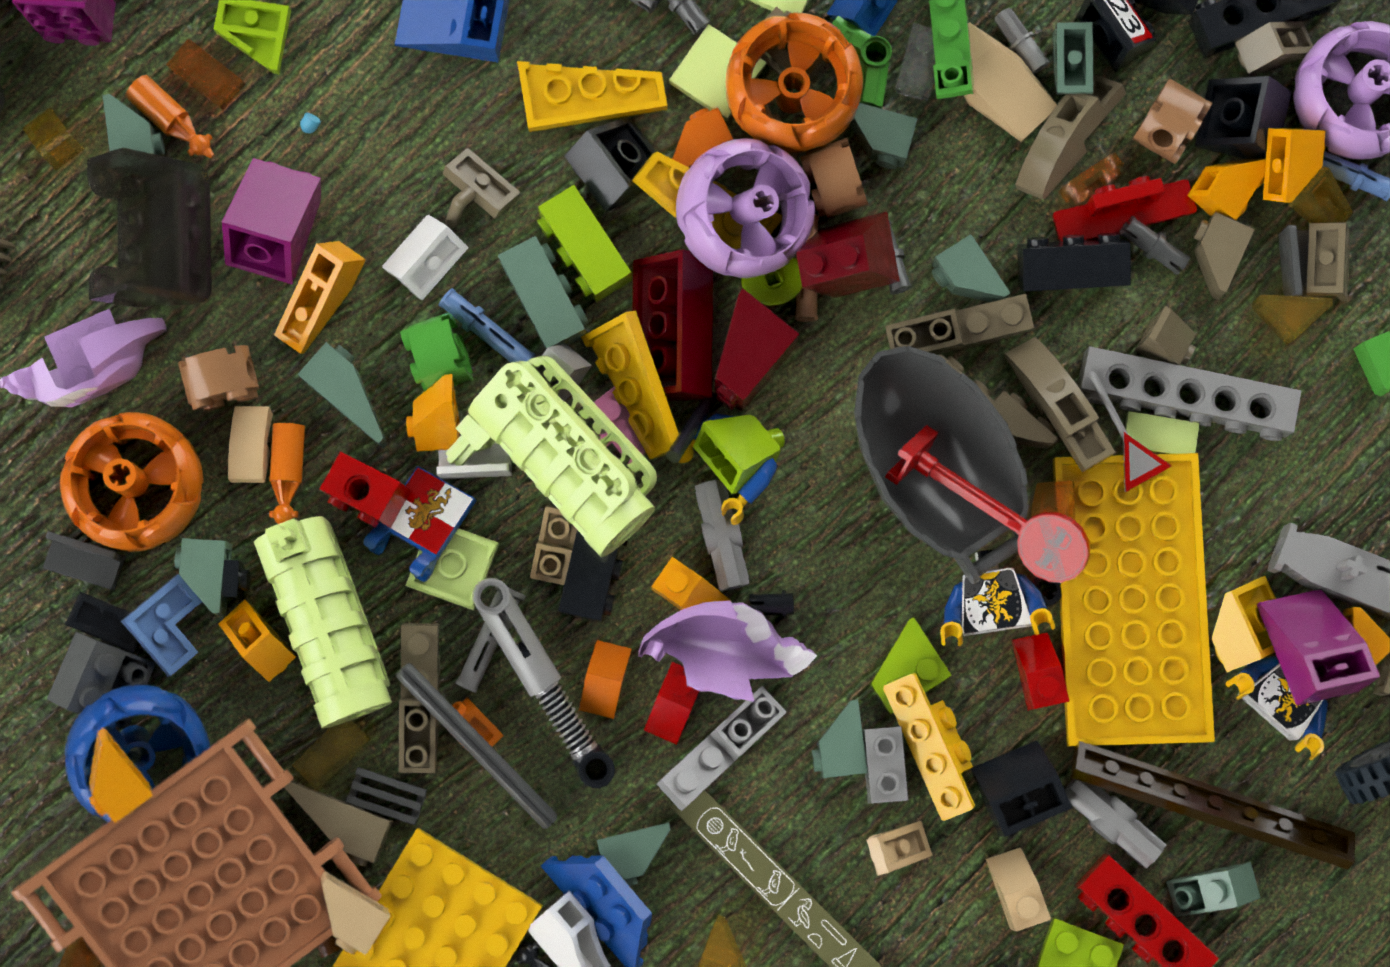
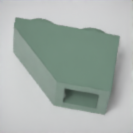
(1213, 890)

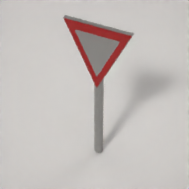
(1139, 461)

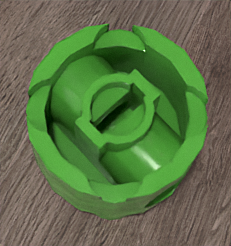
(437, 351)

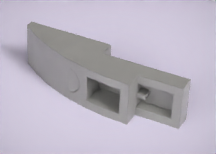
(721, 748)

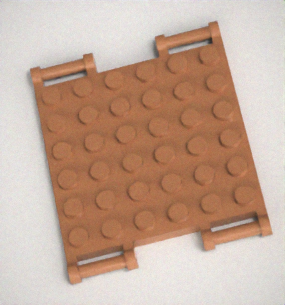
(196, 873)

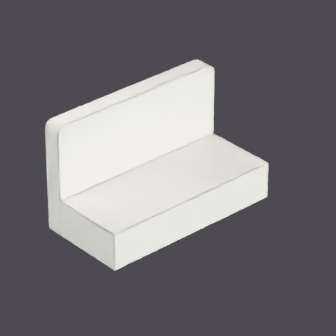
(425, 256)
(484, 463)

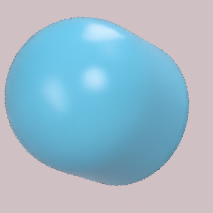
(309, 123)

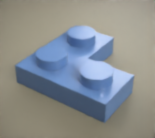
(155, 625)

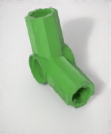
(873, 72)

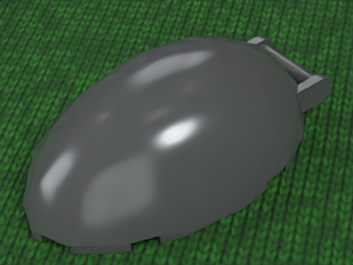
(894, 401)

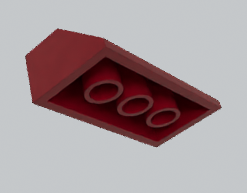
(677, 318)

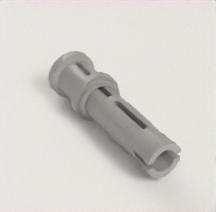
(471, 678)

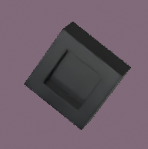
(235, 579)

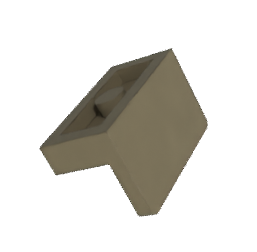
(1328, 260)

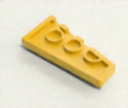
(574, 96)

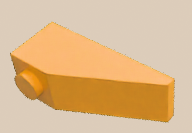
(319, 293)

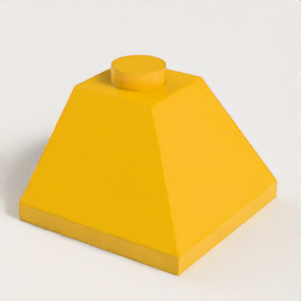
(1239, 630)

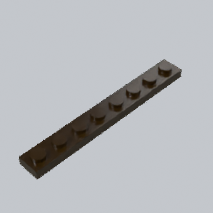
(1214, 805)

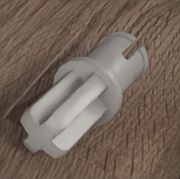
(1021, 40)

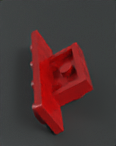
(1112, 207)

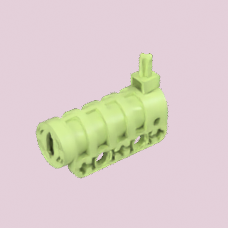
(561, 450)
(324, 619)

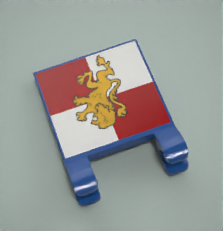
(425, 521)

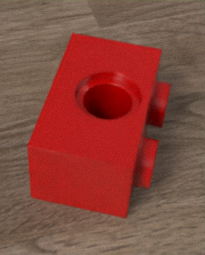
(347, 479)

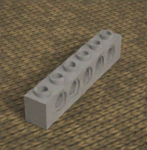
(1278, 402)

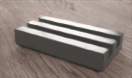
(357, 786)

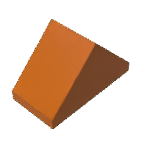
(604, 679)

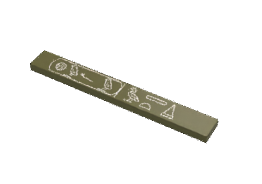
(773, 884)

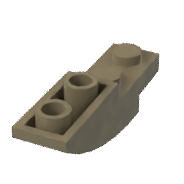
(1063, 136)
(963, 328)
(1061, 401)
(1023, 426)
(416, 724)

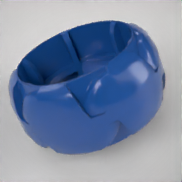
(178, 728)

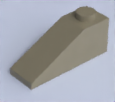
(357, 828)

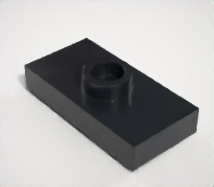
(101, 621)

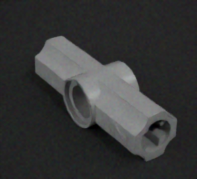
(721, 538)
(1115, 822)

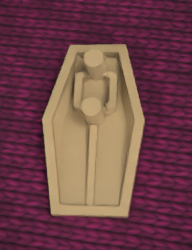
(1006, 87)

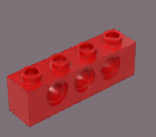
(1109, 875)

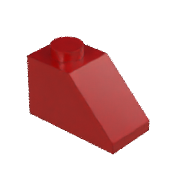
(1039, 671)
(672, 706)

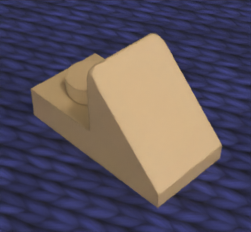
(899, 847)

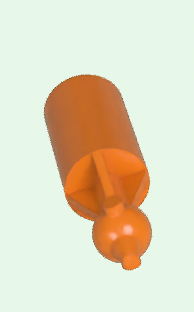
(167, 115)
(286, 467)

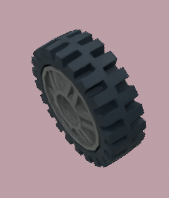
(1366, 774)

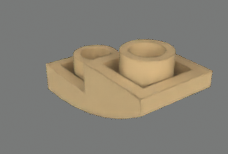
(248, 444)
(553, 547)

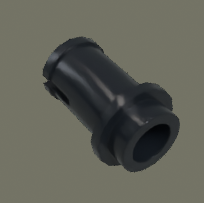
(773, 603)

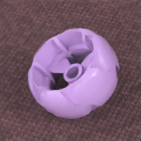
(1356, 133)
(778, 181)

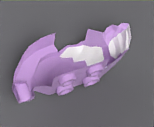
(89, 360)
(726, 647)

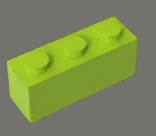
(583, 244)

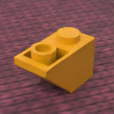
(1228, 186)

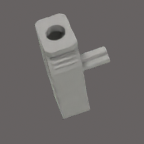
(1334, 568)

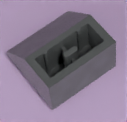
(95, 669)

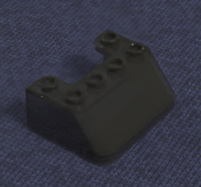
(160, 230)

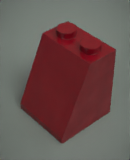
(849, 257)
(752, 351)

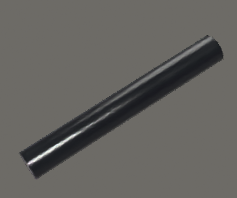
(691, 428)

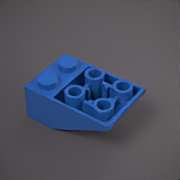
(454, 27)

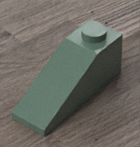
(341, 385)

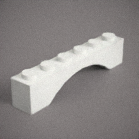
(569, 935)

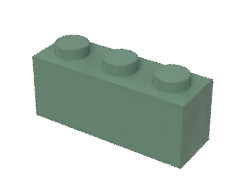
(543, 293)

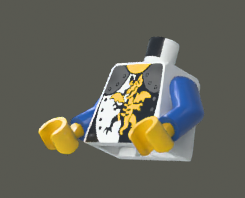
(993, 604)
(1268, 693)

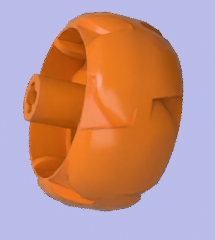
(806, 38)
(96, 451)

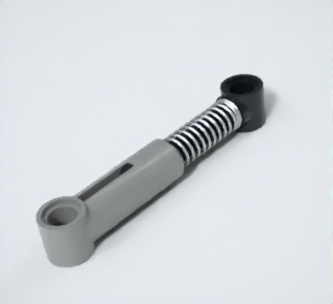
(541, 680)

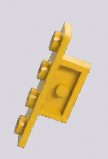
(933, 744)

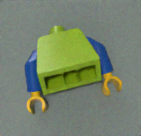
(739, 455)

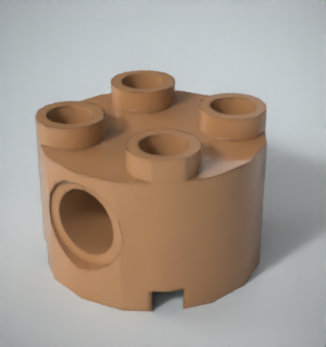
(1172, 121)
(836, 178)
(219, 377)

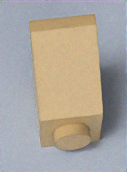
(1018, 890)
(353, 916)

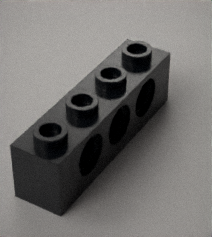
(1217, 35)

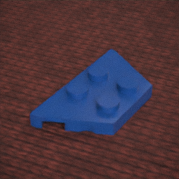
(616, 910)

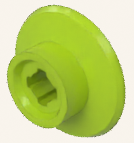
(780, 292)

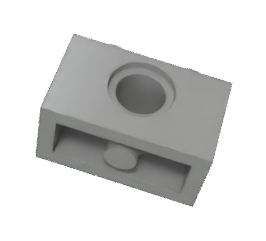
(885, 765)

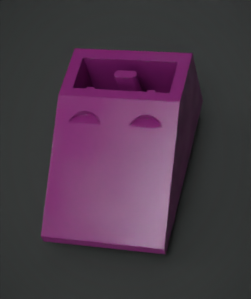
(70, 19)
(1317, 647)

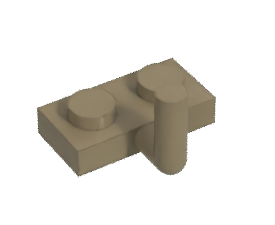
(479, 184)

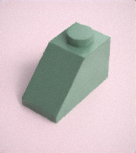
(1073, 57)
(129, 129)
(884, 134)
(968, 272)
(202, 568)
(842, 745)
(633, 851)

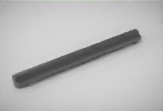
(476, 745)

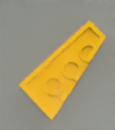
(661, 180)
(629, 364)

